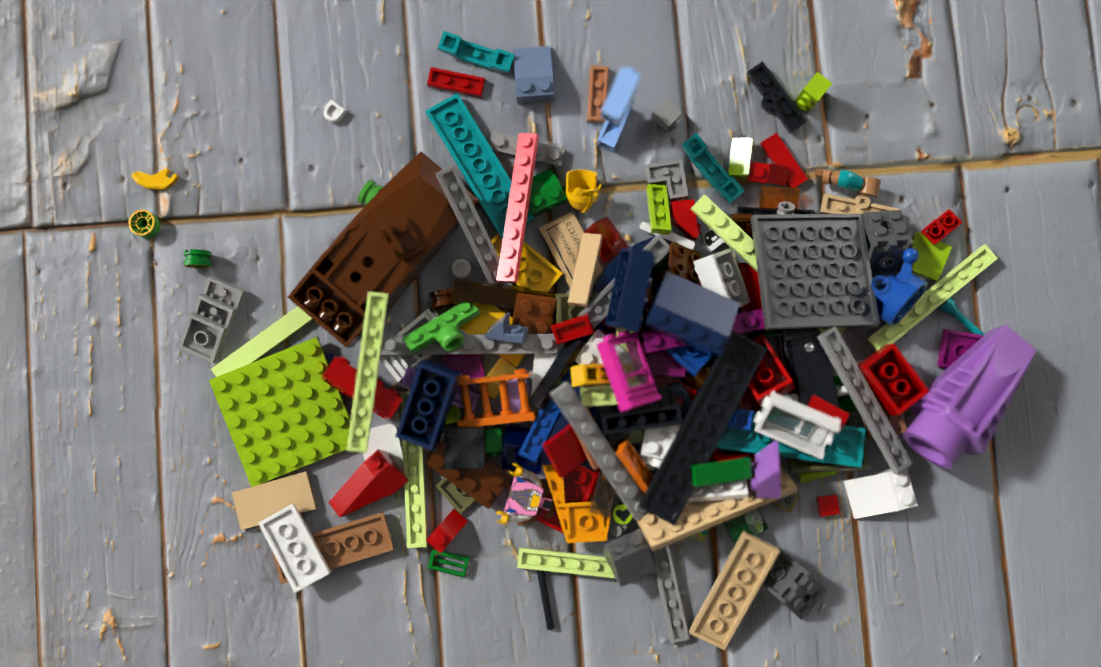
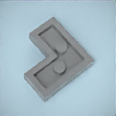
(670, 172)

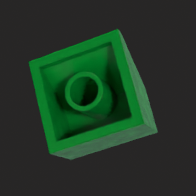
(545, 193)

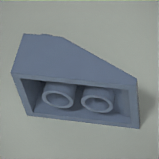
(533, 75)

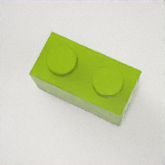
(812, 92)

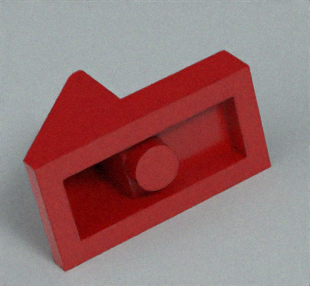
(768, 173)

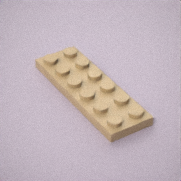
(734, 590)

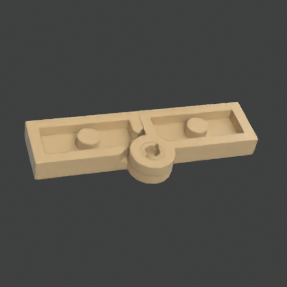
(840, 205)

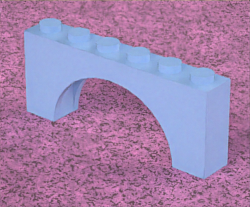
(618, 108)

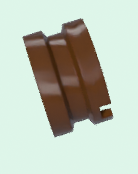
(442, 299)

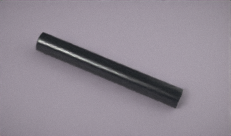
(545, 599)

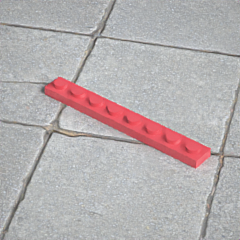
(517, 208)

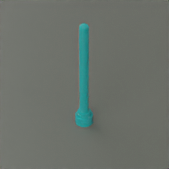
(950, 307)

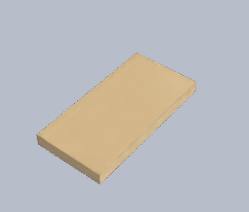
(268, 498)

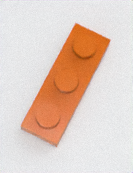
(634, 464)

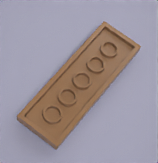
(351, 542)

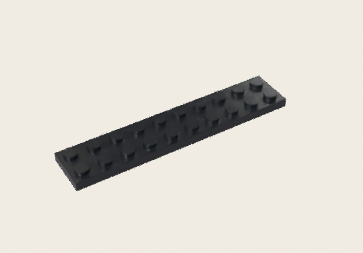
(702, 427)

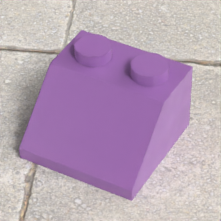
(767, 472)

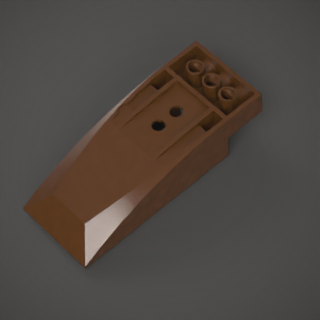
(327, 288)

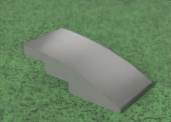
(211, 319)

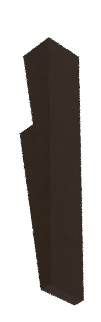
(492, 294)

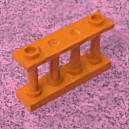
(506, 414)

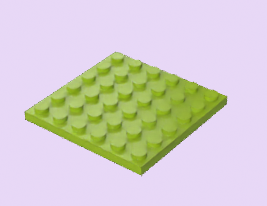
(283, 411)

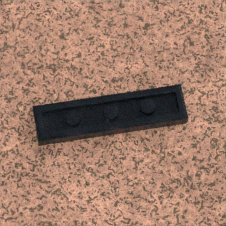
(556, 373)

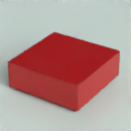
(828, 505)

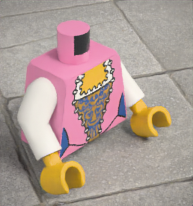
(524, 497)

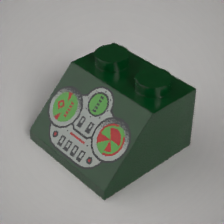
(750, 522)

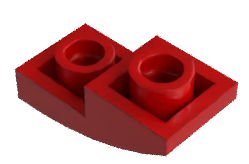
(941, 227)

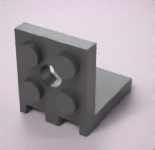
(886, 242)
(795, 587)

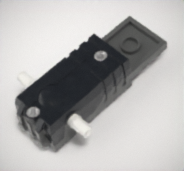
(809, 367)

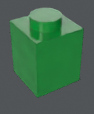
(493, 441)

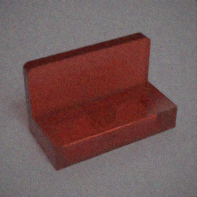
(612, 240)

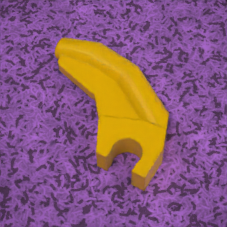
(157, 181)

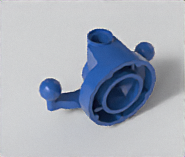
(900, 291)

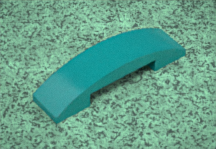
(475, 54)
(710, 169)

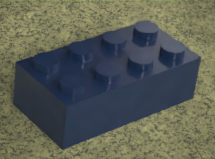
(630, 289)
(428, 404)

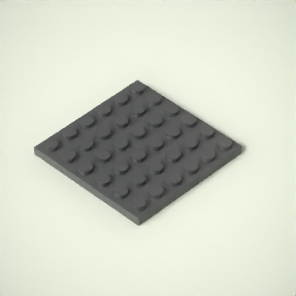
(814, 271)

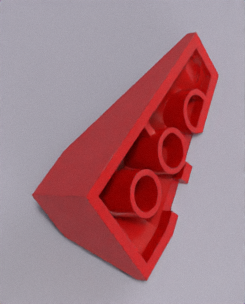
(372, 481)

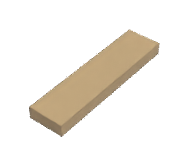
(585, 270)

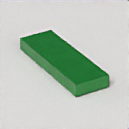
(721, 471)

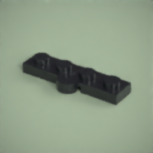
(775, 97)

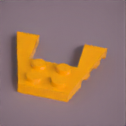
(575, 518)

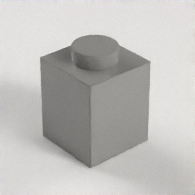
(666, 115)

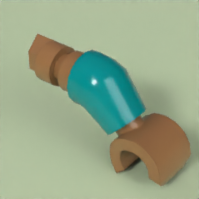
(850, 181)

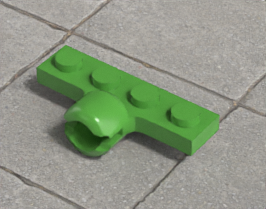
(443, 329)

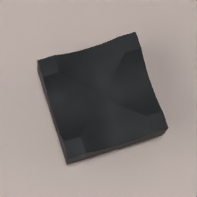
(465, 447)

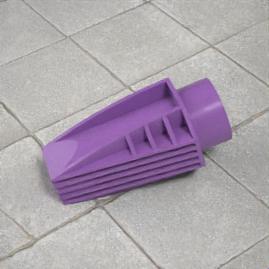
(969, 398)

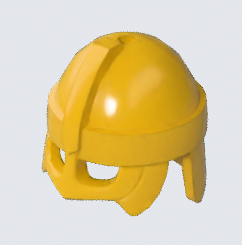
(581, 189)

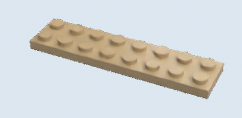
(706, 514)

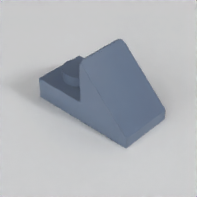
(504, 331)

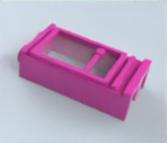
(628, 370)

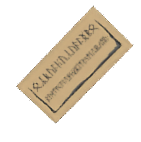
(564, 240)

